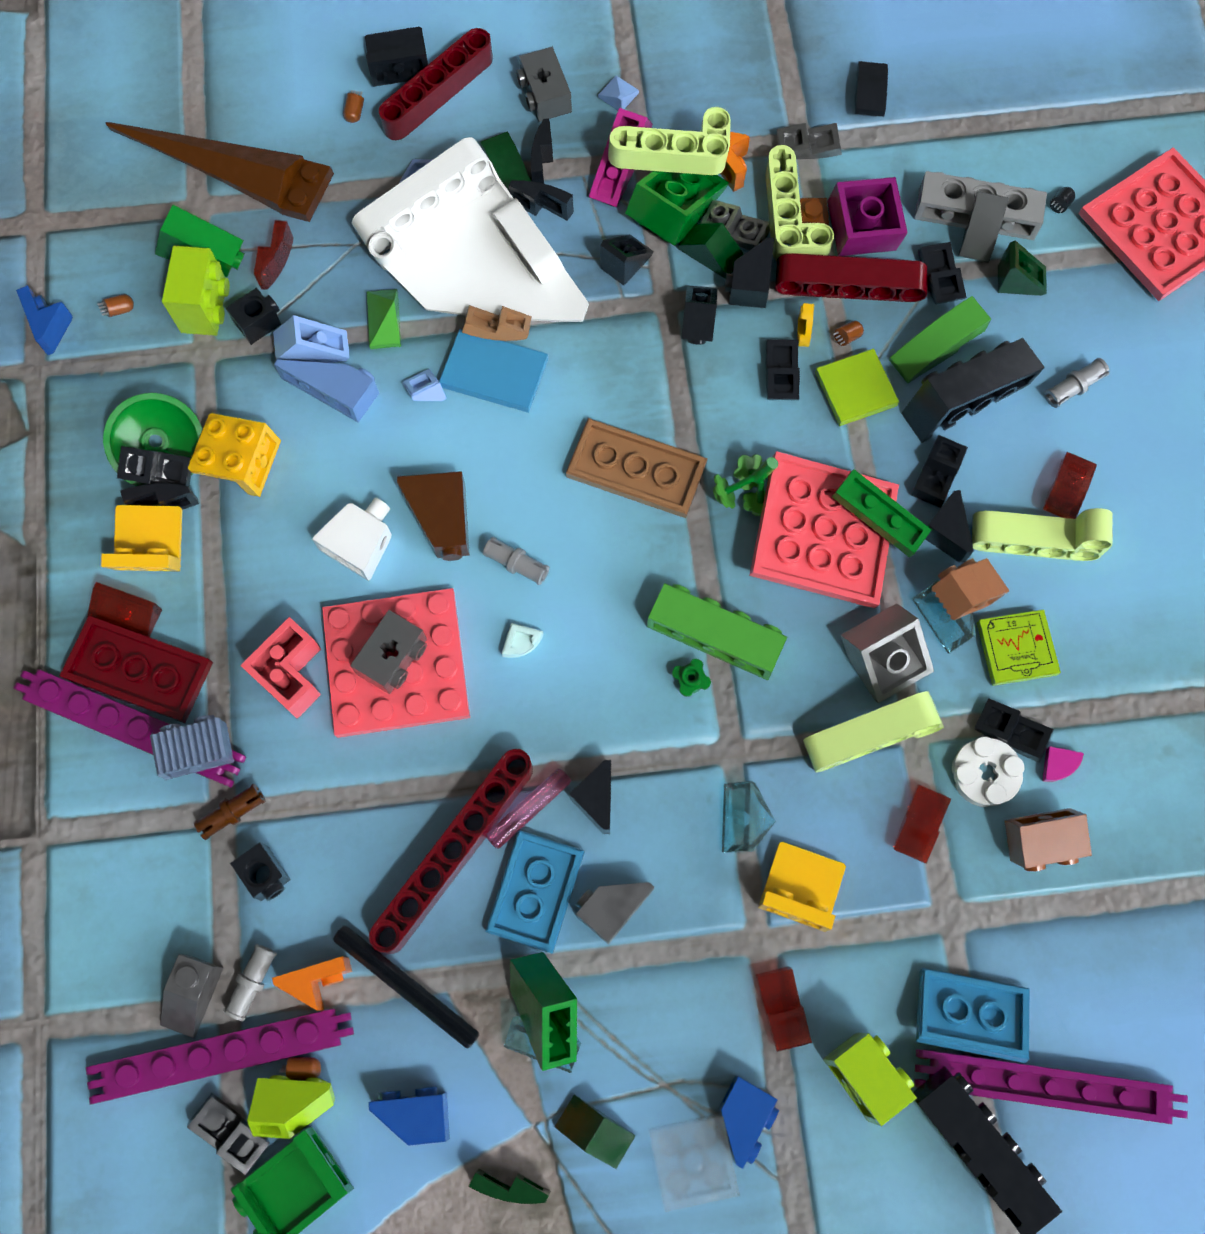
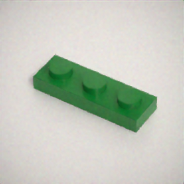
(881, 513)

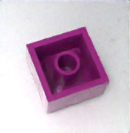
(867, 216)

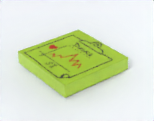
(1018, 647)

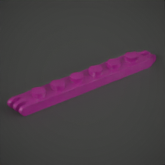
(104, 716)
(217, 1055)
(1058, 1087)

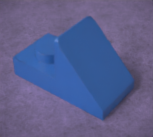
(45, 321)

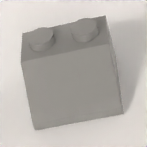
(888, 652)

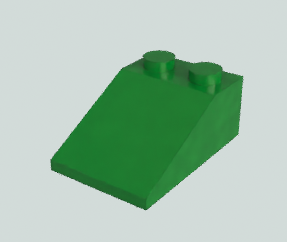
(673, 202)

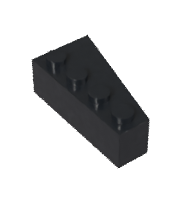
(971, 387)
(985, 1152)

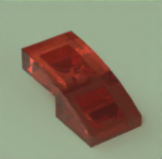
(272, 259)
(1070, 486)
(921, 823)
(783, 1008)

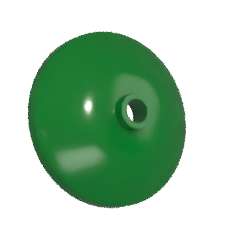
(148, 415)

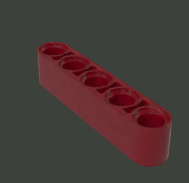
(436, 84)
(851, 277)

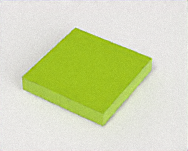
(856, 387)

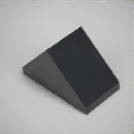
(623, 257)
(951, 529)
(594, 796)

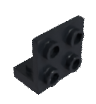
(395, 55)

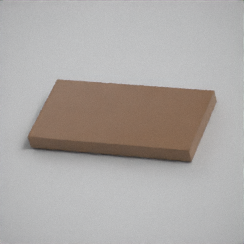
(636, 468)

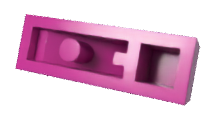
(609, 180)

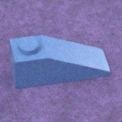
(334, 384)

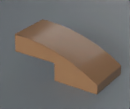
(506, 326)

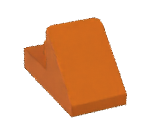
(735, 165)
(304, 982)

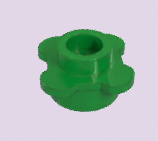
(688, 686)

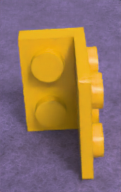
(235, 451)
(146, 539)
(802, 887)

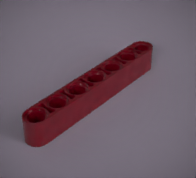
(450, 868)

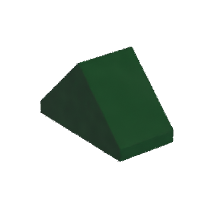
(712, 247)
(1021, 272)
(594, 1132)

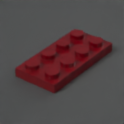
(136, 669)

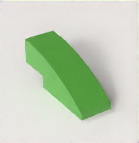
(941, 339)

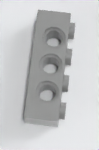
(936, 205)

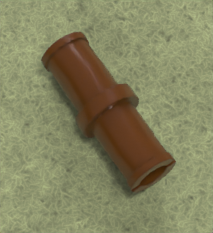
(229, 811)

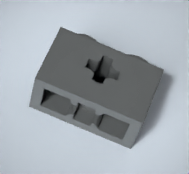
(545, 84)
(390, 635)

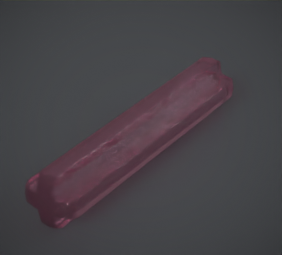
(528, 808)

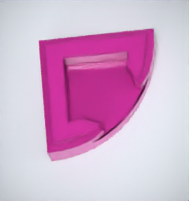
(1060, 763)

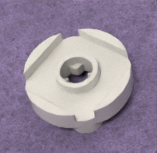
(1006, 766)

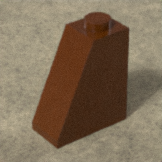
(440, 511)

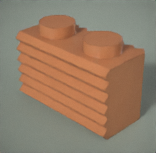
(969, 587)

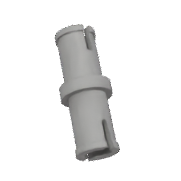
(1077, 382)
(516, 560)
(249, 982)

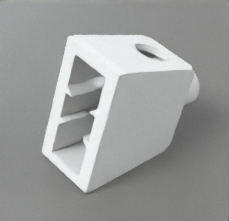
(356, 537)

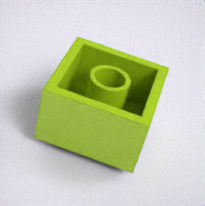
(195, 290)
(870, 1078)

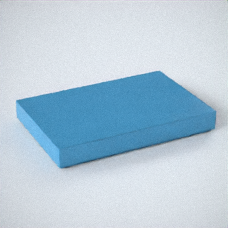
(494, 371)
(535, 892)
(973, 1015)

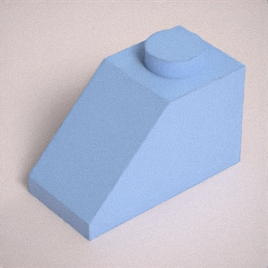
(310, 342)

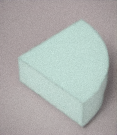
(521, 641)

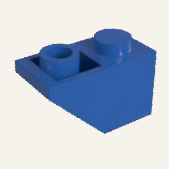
(745, 1115)
(414, 1118)

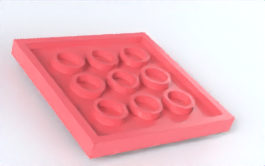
(1155, 223)
(815, 540)
(434, 684)

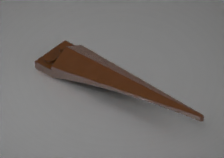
(271, 177)

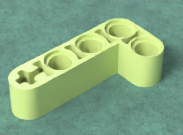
(674, 149)
(787, 204)
(1044, 536)
(873, 731)

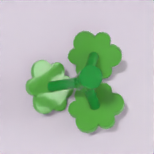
(751, 473)

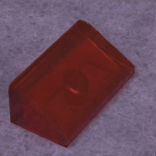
(123, 609)

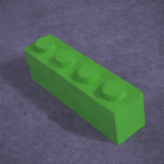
(716, 630)

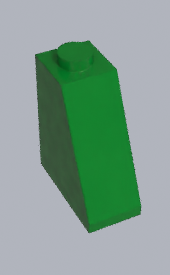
(191, 231)
(545, 1009)

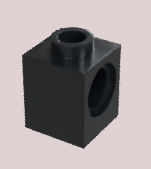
(254, 327)
(248, 865)

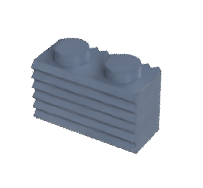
(191, 747)

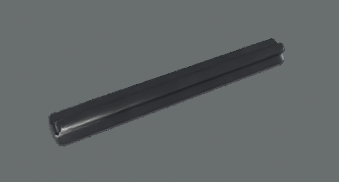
(406, 987)

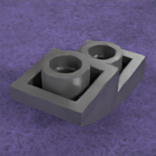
(744, 229)

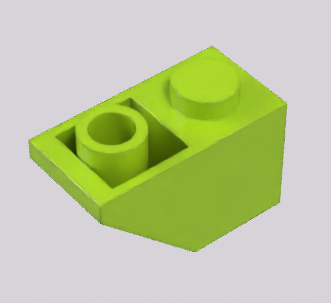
(287, 1106)

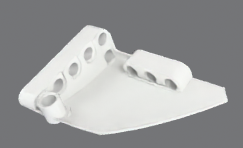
(467, 242)

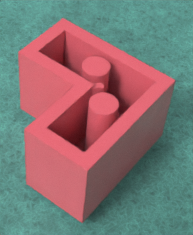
(278, 665)

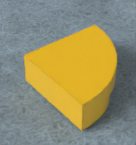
(805, 324)

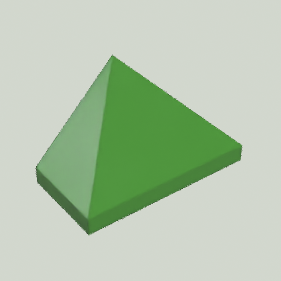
(383, 319)

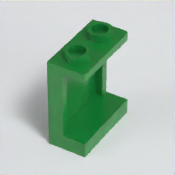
(292, 1187)

